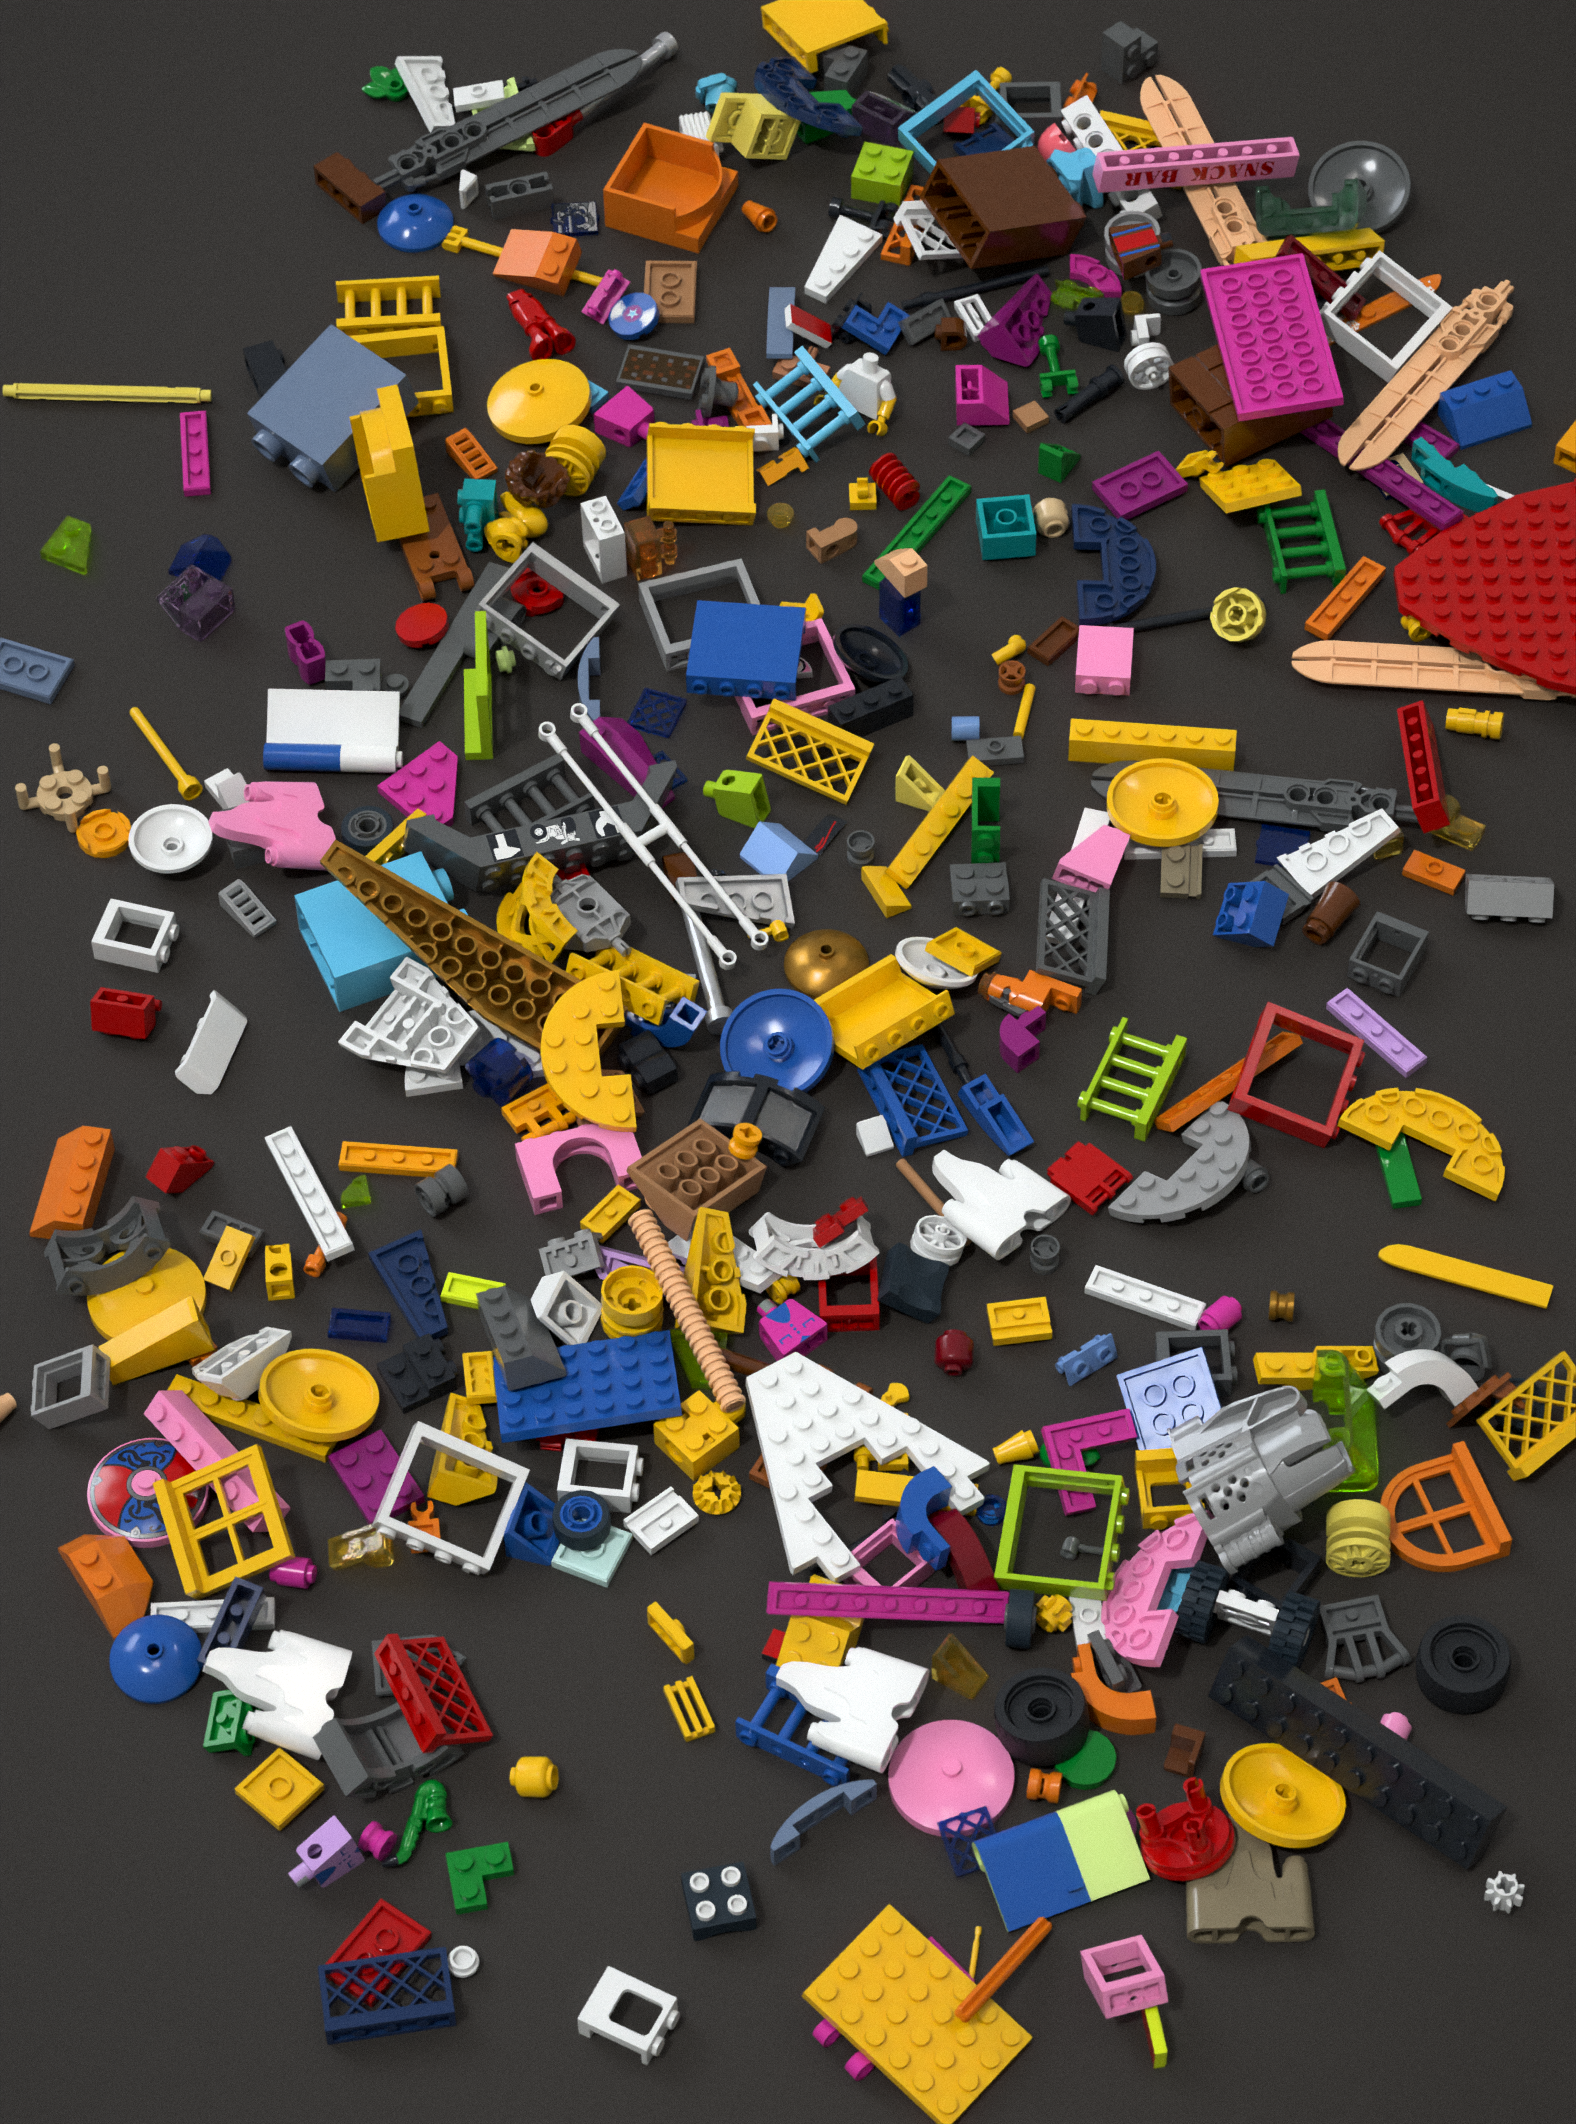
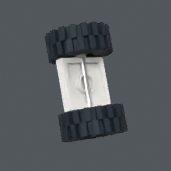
(1207, 1599)

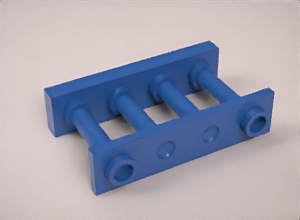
(807, 1758)

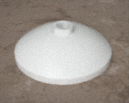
(170, 838)
(927, 968)

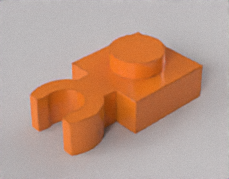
(425, 1522)

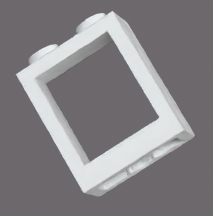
(603, 538)
(130, 955)
(602, 1452)

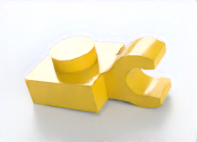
(1196, 463)

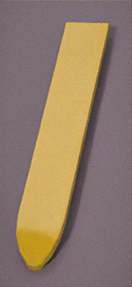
(1467, 1274)

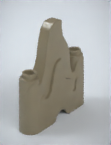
(1250, 1897)

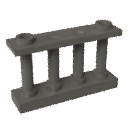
(524, 785)

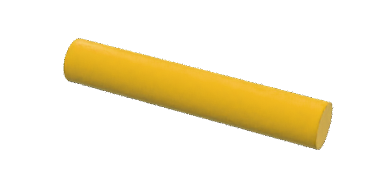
(1024, 710)

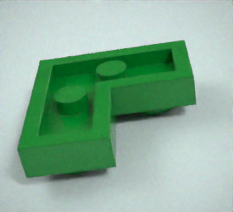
(473, 1866)

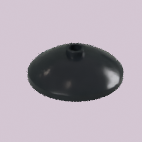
(869, 653)

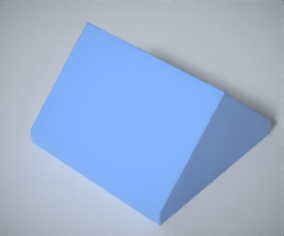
(776, 851)

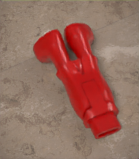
(537, 323)

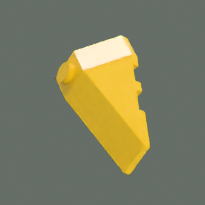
(714, 1274)
(451, 1478)

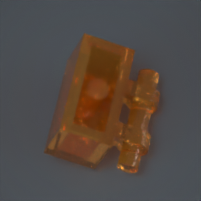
(645, 546)

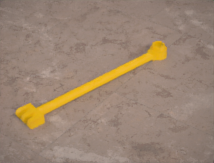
(459, 238)

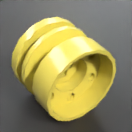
(1358, 1538)

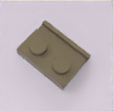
(1181, 871)

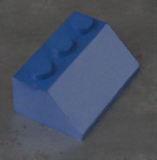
(1484, 410)

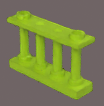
(1152, 1097)

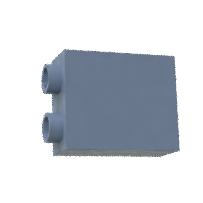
(311, 407)

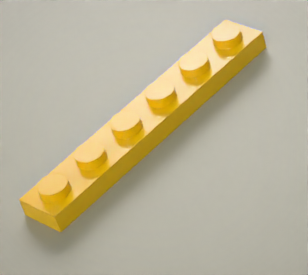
(937, 824)
(247, 1418)

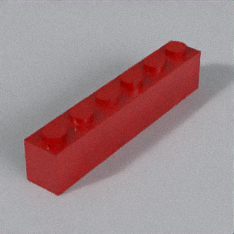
(1423, 767)

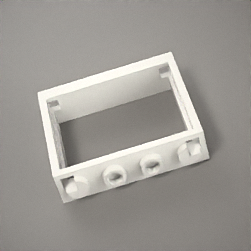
(1404, 285)
(469, 1454)

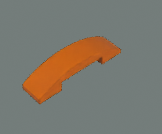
(746, 410)

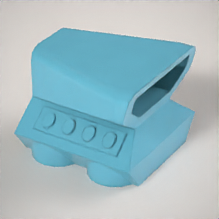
(1076, 175)

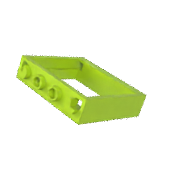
(1063, 1480)

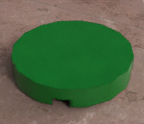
(1091, 1764)

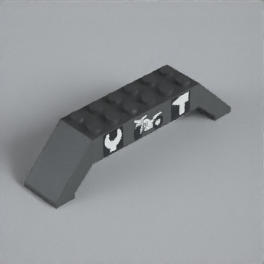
(565, 842)

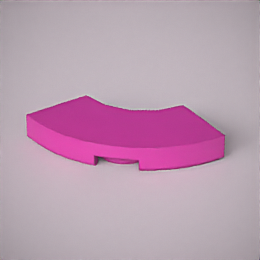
(1095, 275)

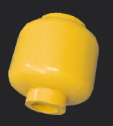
(534, 1776)

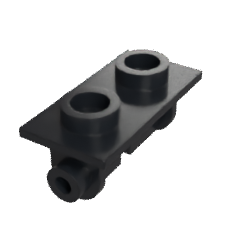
(844, 335)

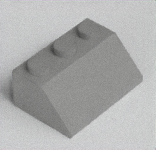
(1509, 897)

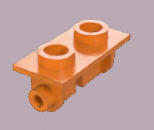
(1079, 90)

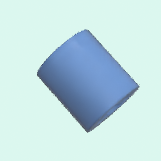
(965, 728)

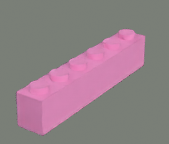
(203, 1445)

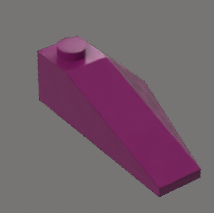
(1017, 326)
(627, 745)

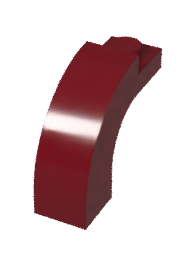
(966, 1552)

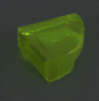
(356, 1193)

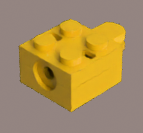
(700, 1435)

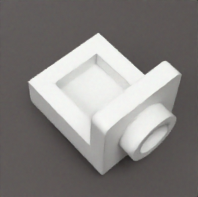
(1145, 326)
(767, 436)

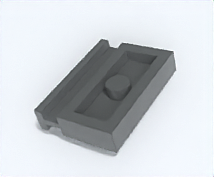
(1298, 896)

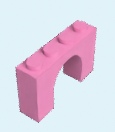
(542, 1156)

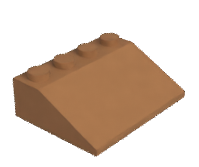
(693, 1173)

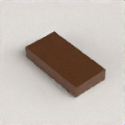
(1054, 641)

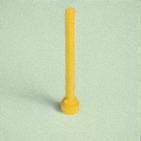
(188, 785)

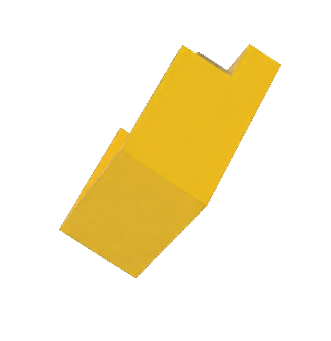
(389, 468)

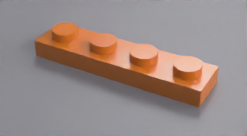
(1345, 598)

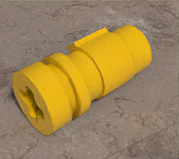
(1474, 722)

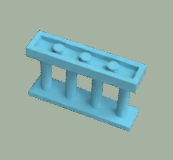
(819, 382)

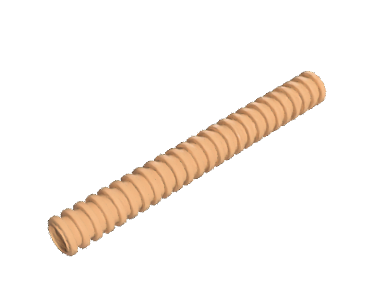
(686, 1311)

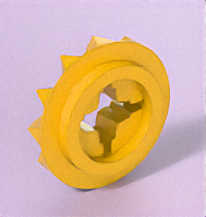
(706, 1499)

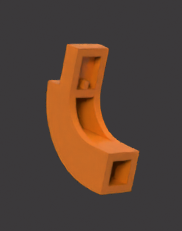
(1112, 1709)

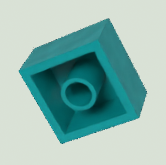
(1005, 527)

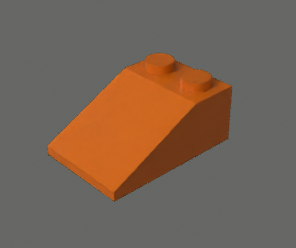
(539, 260)

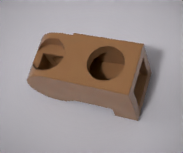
(832, 540)

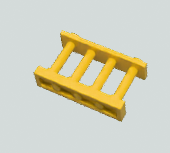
(388, 289)
(644, 980)

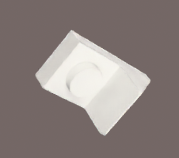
(227, 788)

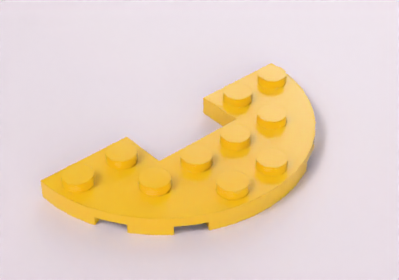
(572, 1053)
(1437, 1122)

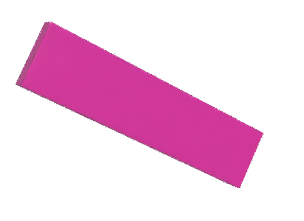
(195, 453)

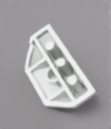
(239, 1365)

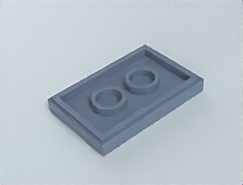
(32, 671)

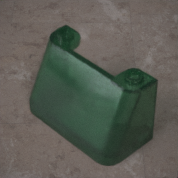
(1278, 220)

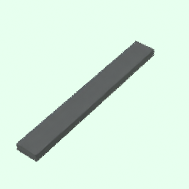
(448, 654)

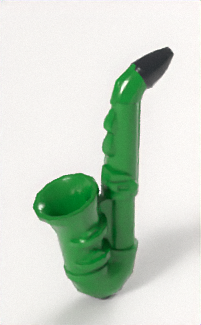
(429, 1806)

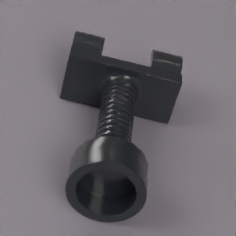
(884, 210)

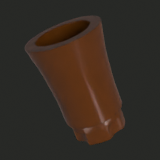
(1330, 912)

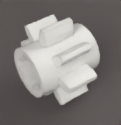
(1504, 1892)

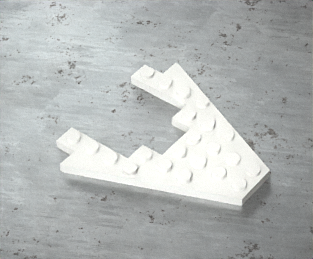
(814, 1417)

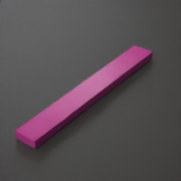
(886, 1602)

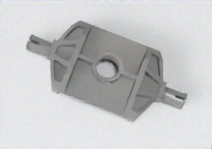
(598, 927)

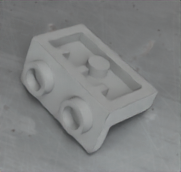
(573, 1255)

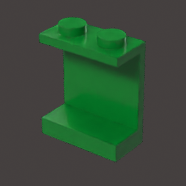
(985, 807)

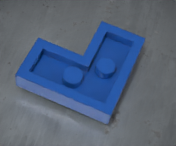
(876, 332)

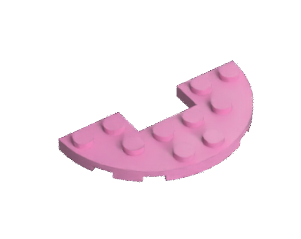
(1131, 1612)

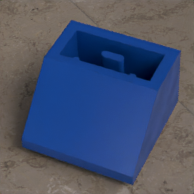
(1251, 913)

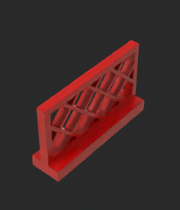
(415, 1696)

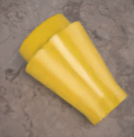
(1016, 1448)

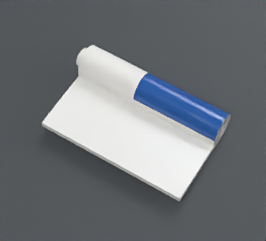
(333, 731)

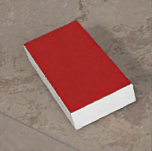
(808, 326)

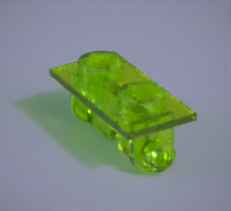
(1069, 292)

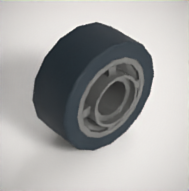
(366, 828)
(1020, 1618)

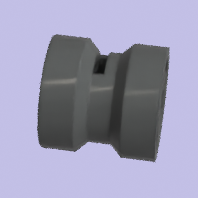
(860, 849)
(1044, 1254)

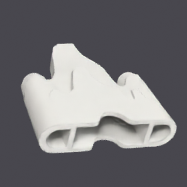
(994, 1206)
(286, 1684)
(857, 1702)

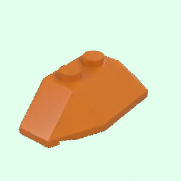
(109, 1578)

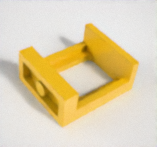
(1152, 1469)

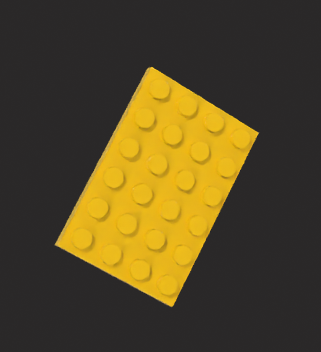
(897, 2007)

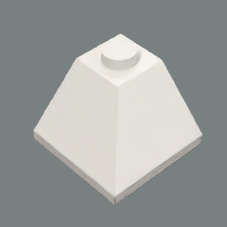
(566, 1307)

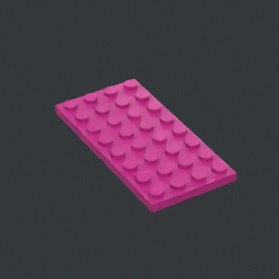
(1271, 337)

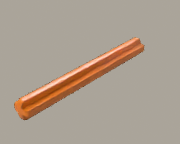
(1003, 1969)

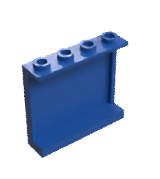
(745, 650)

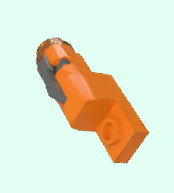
(1025, 996)

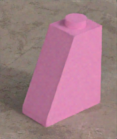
(1093, 860)

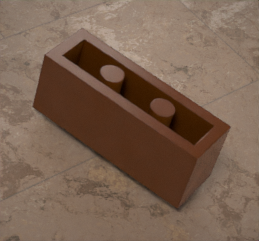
(350, 187)

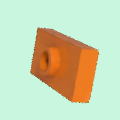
(1433, 872)

